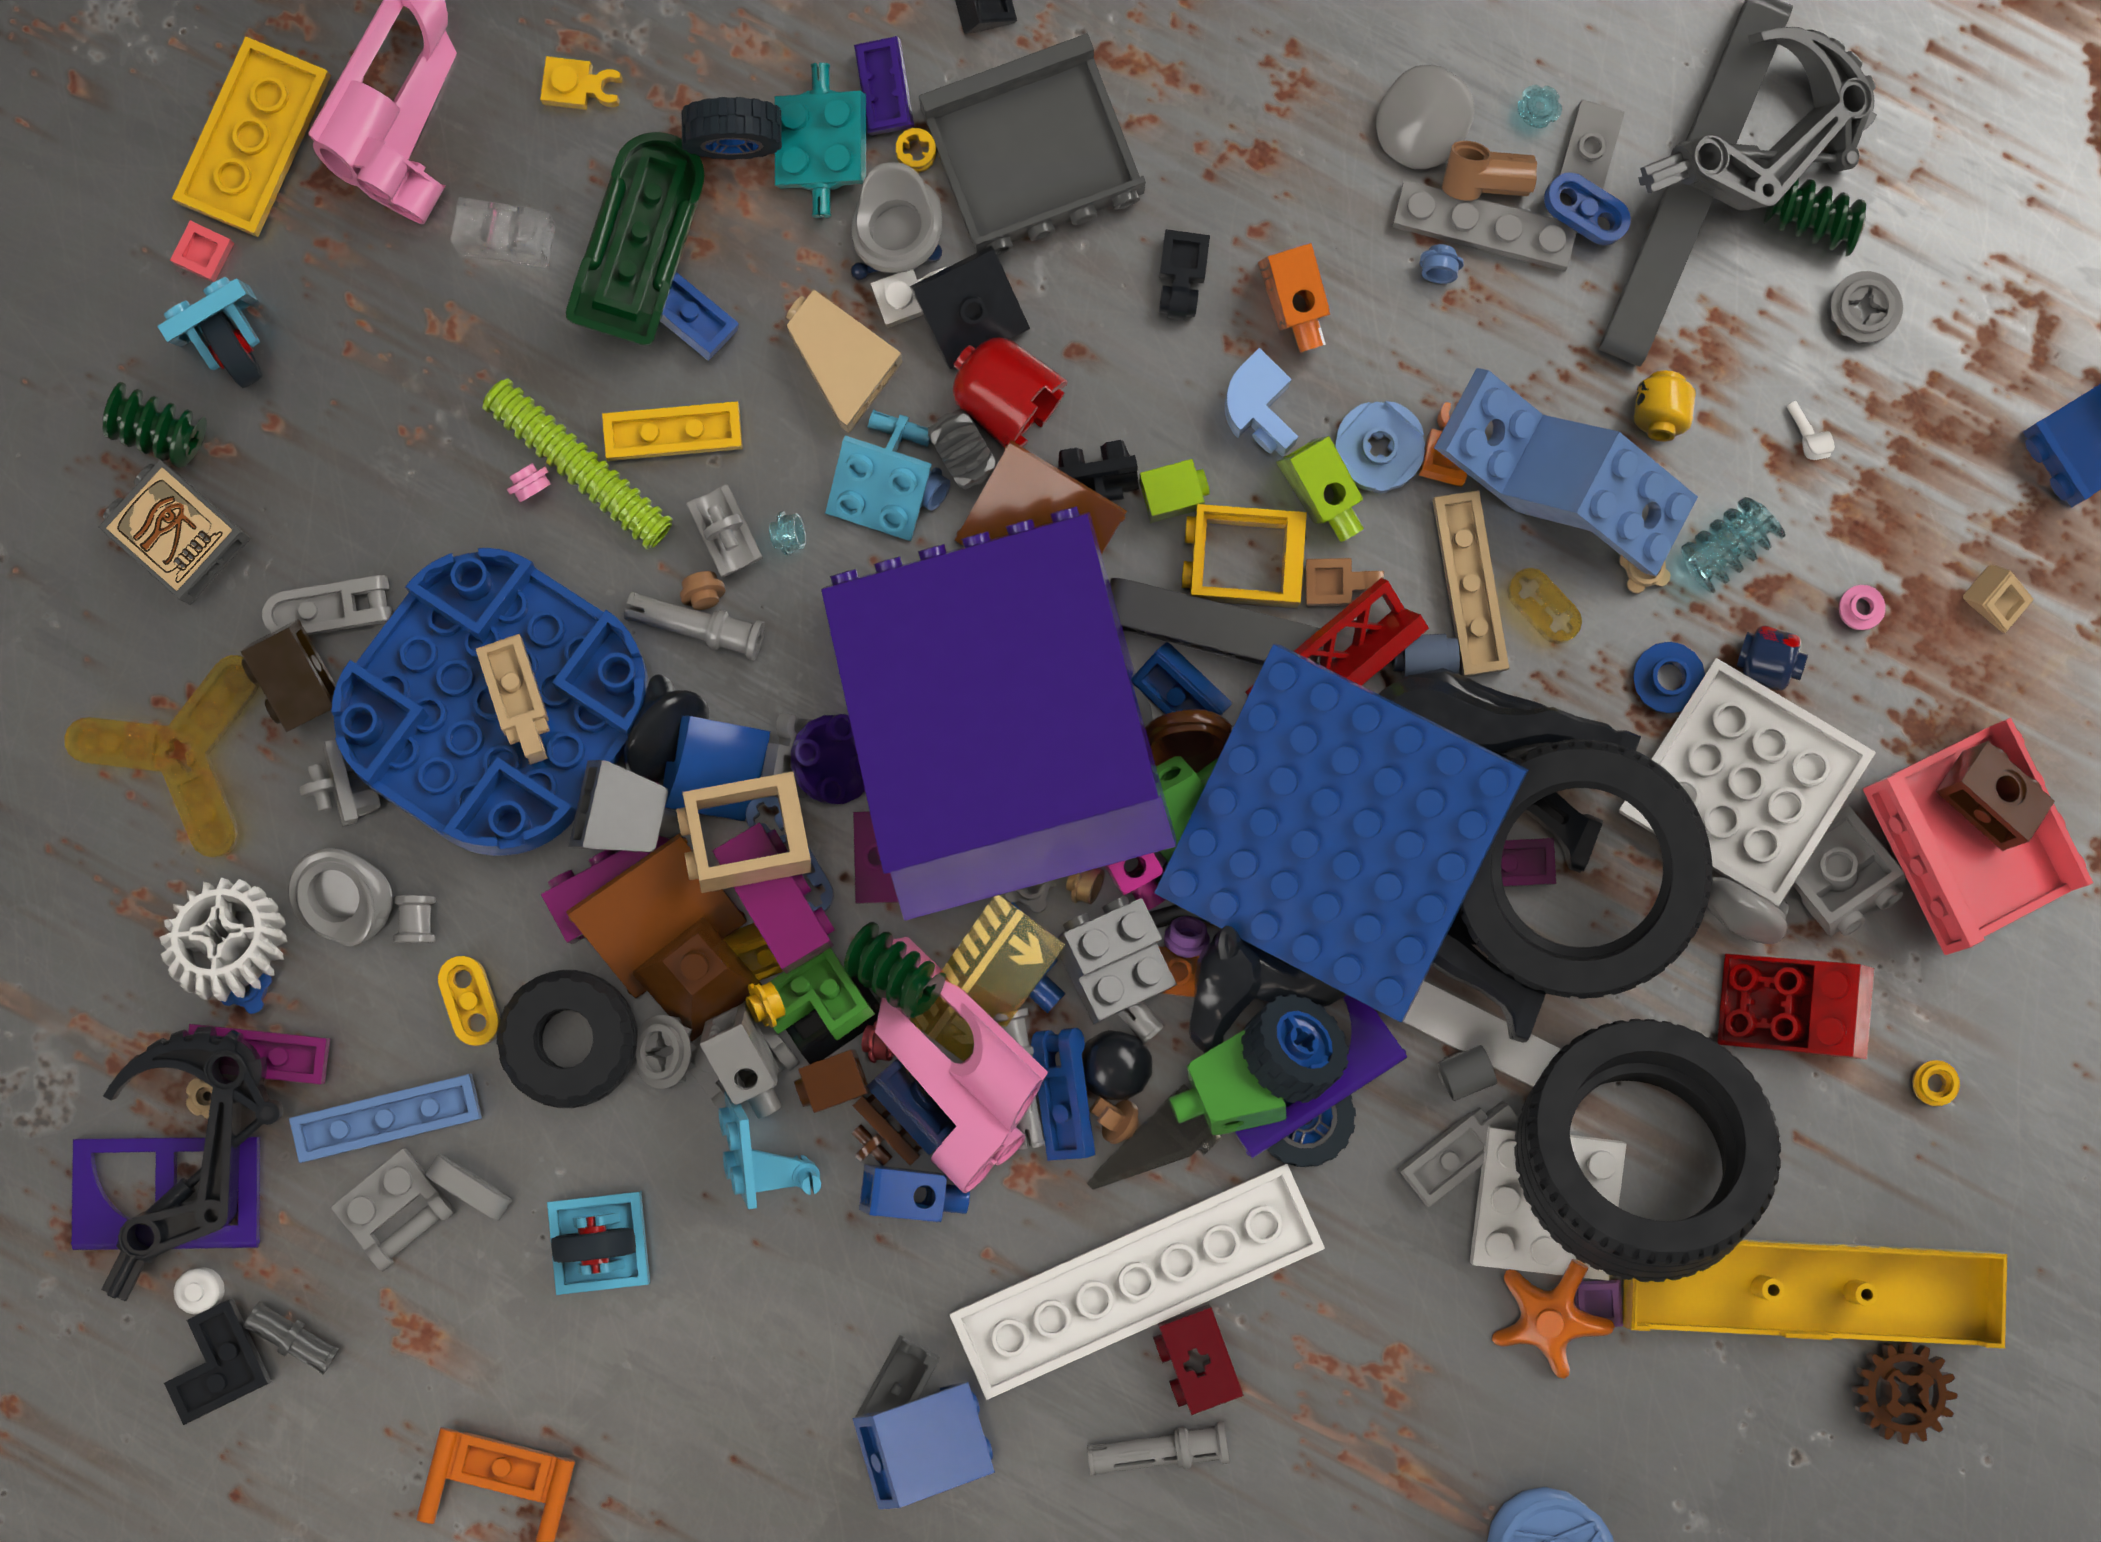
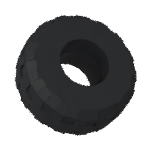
(522, 1041)

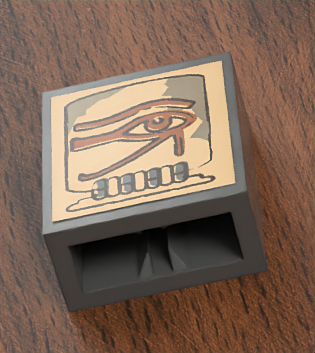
(173, 531)

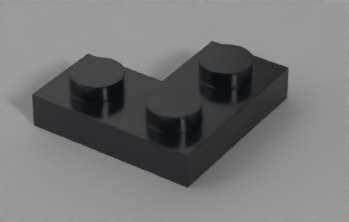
(230, 1369)

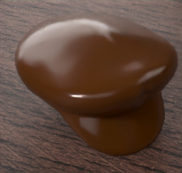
(1188, 733)

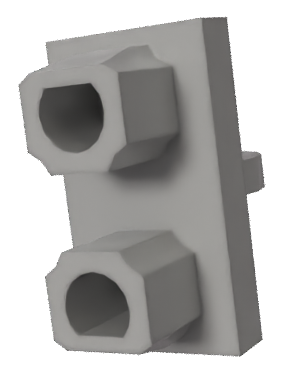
(724, 530)
(349, 801)

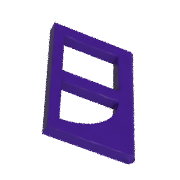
(1370, 1054)
(98, 1221)

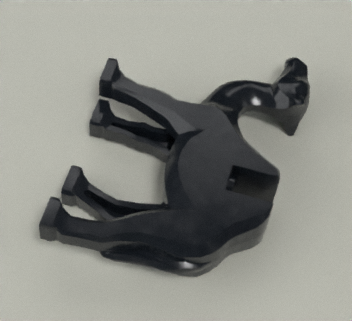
(1236, 972)

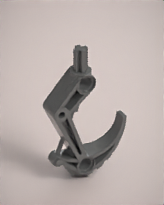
(1759, 178)

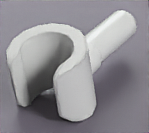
(1814, 445)

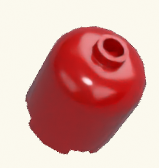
(1006, 389)

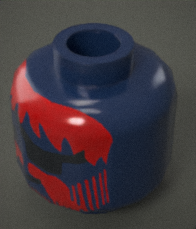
(1772, 657)

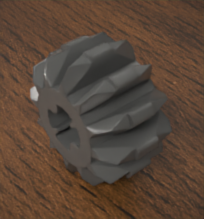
(962, 449)

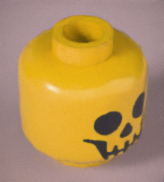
(1664, 405)

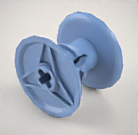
(1547, 1517)

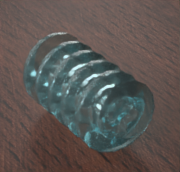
(1729, 541)

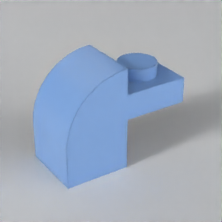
(1248, 401)

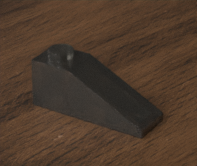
(1156, 1144)

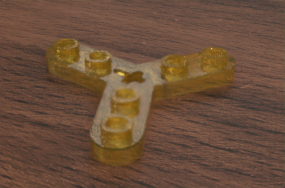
(147, 748)

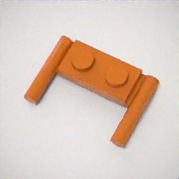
(499, 1468)

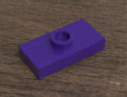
(885, 85)

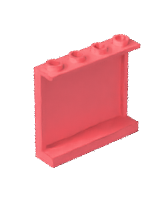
(1952, 867)

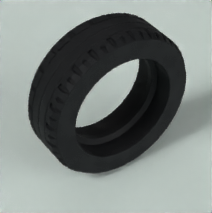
(1666, 928)
(1706, 1080)

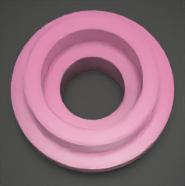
(528, 482)
(1852, 617)

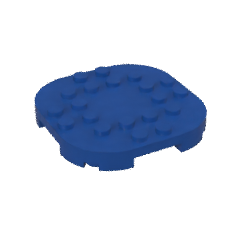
(422, 717)

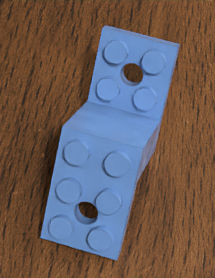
(1566, 472)

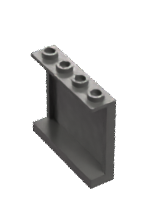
(1032, 145)

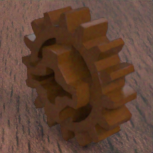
(1919, 1381)

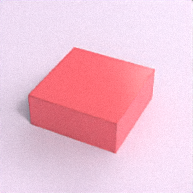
(202, 251)

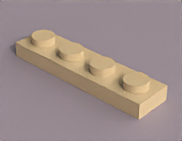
(1470, 583)

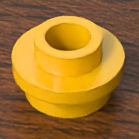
(1949, 1079)

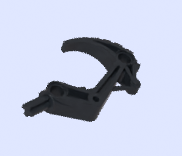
(217, 1198)

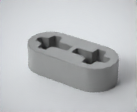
(468, 1187)

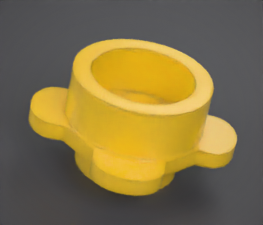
(765, 1004)

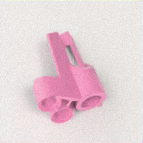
(370, 136)
(980, 1096)

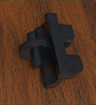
(1107, 477)

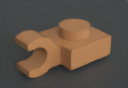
(1332, 581)

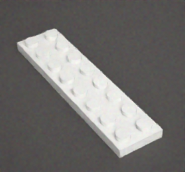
(1136, 1281)

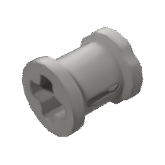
(414, 919)

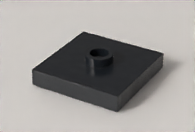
(969, 304)

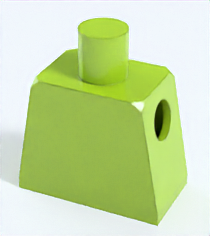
(1309, 472)

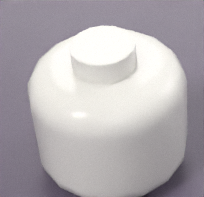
(198, 1290)

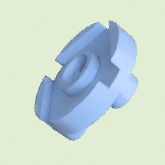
(1379, 420)

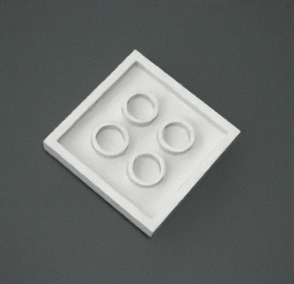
(1504, 1226)

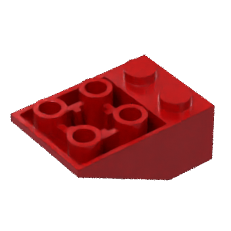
(1796, 1005)

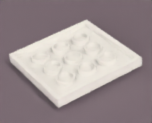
(1759, 776)

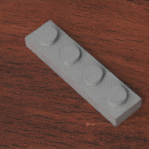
(1484, 226)

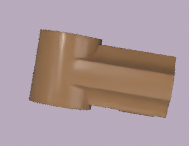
(1477, 171)

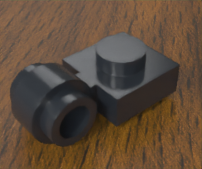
(1184, 261)

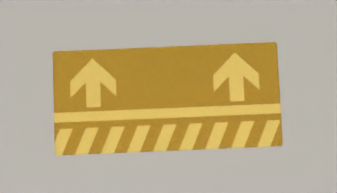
(996, 967)

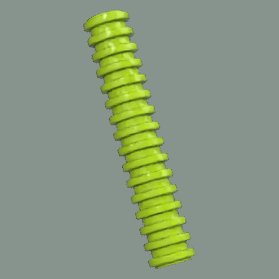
(577, 463)

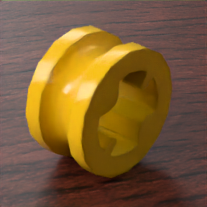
(925, 140)

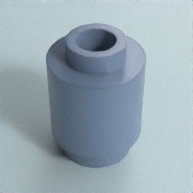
(1428, 654)

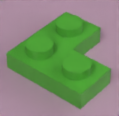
(823, 987)

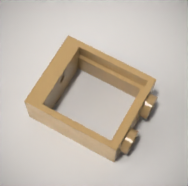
(756, 870)

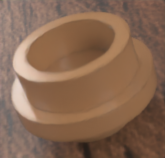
(702, 590)

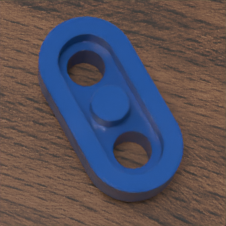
(1587, 205)

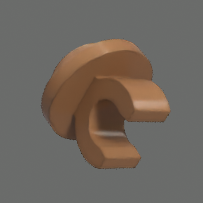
(1118, 1120)

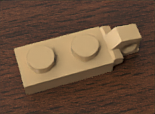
(515, 695)

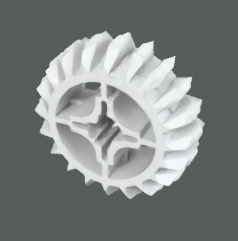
(240, 956)

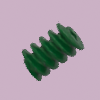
(1820, 214)
(152, 429)
(891, 972)

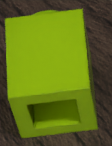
(1173, 490)

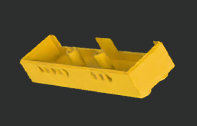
(1833, 1293)

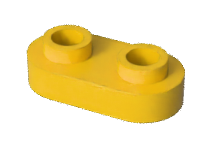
(469, 1001)

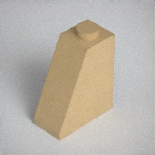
(842, 356)

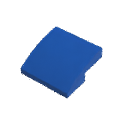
(714, 755)

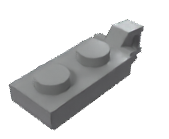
(1454, 1153)

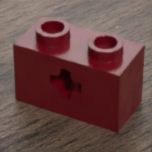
(1218, 1380)

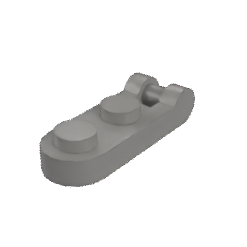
(329, 606)

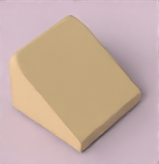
(1998, 597)

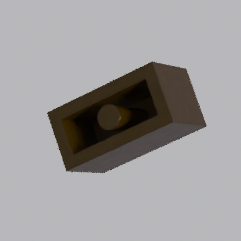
(289, 675)

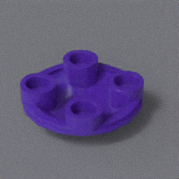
(827, 760)

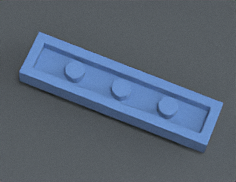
(385, 1118)

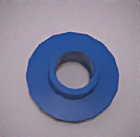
(1647, 681)

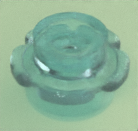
(1539, 117)
(787, 533)

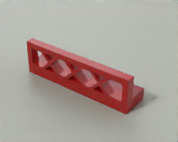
(1369, 649)

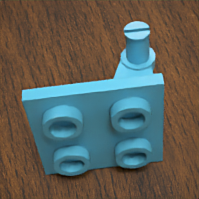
(878, 483)
(758, 1170)

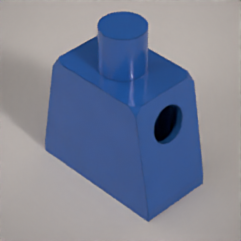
(891, 1194)

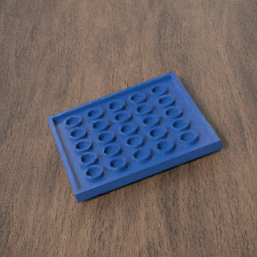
(1340, 831)

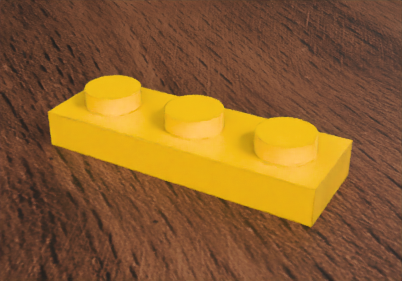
(672, 431)

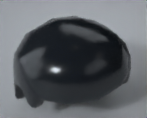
(1116, 1065)

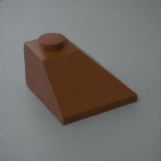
(696, 977)

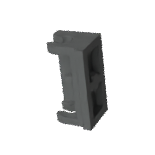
(901, 1377)

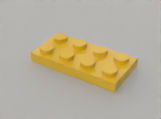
(251, 136)

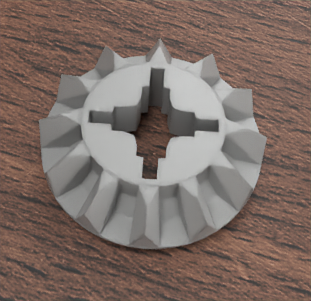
(1882, 295)
(657, 1034)

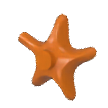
(1551, 1317)

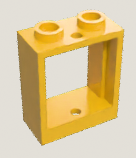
(1292, 561)

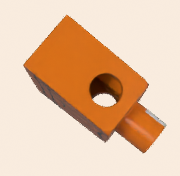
(1291, 274)

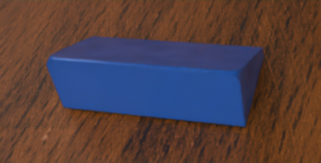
(1177, 684)

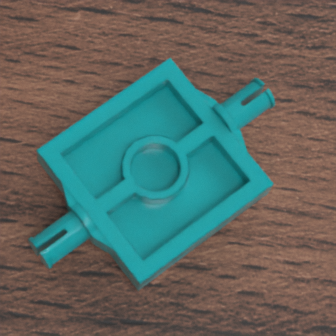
(821, 140)

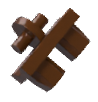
(876, 1116)

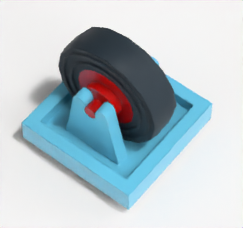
(210, 316)
(598, 1243)

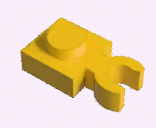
(571, 83)

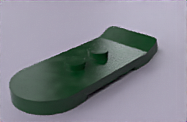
(637, 239)

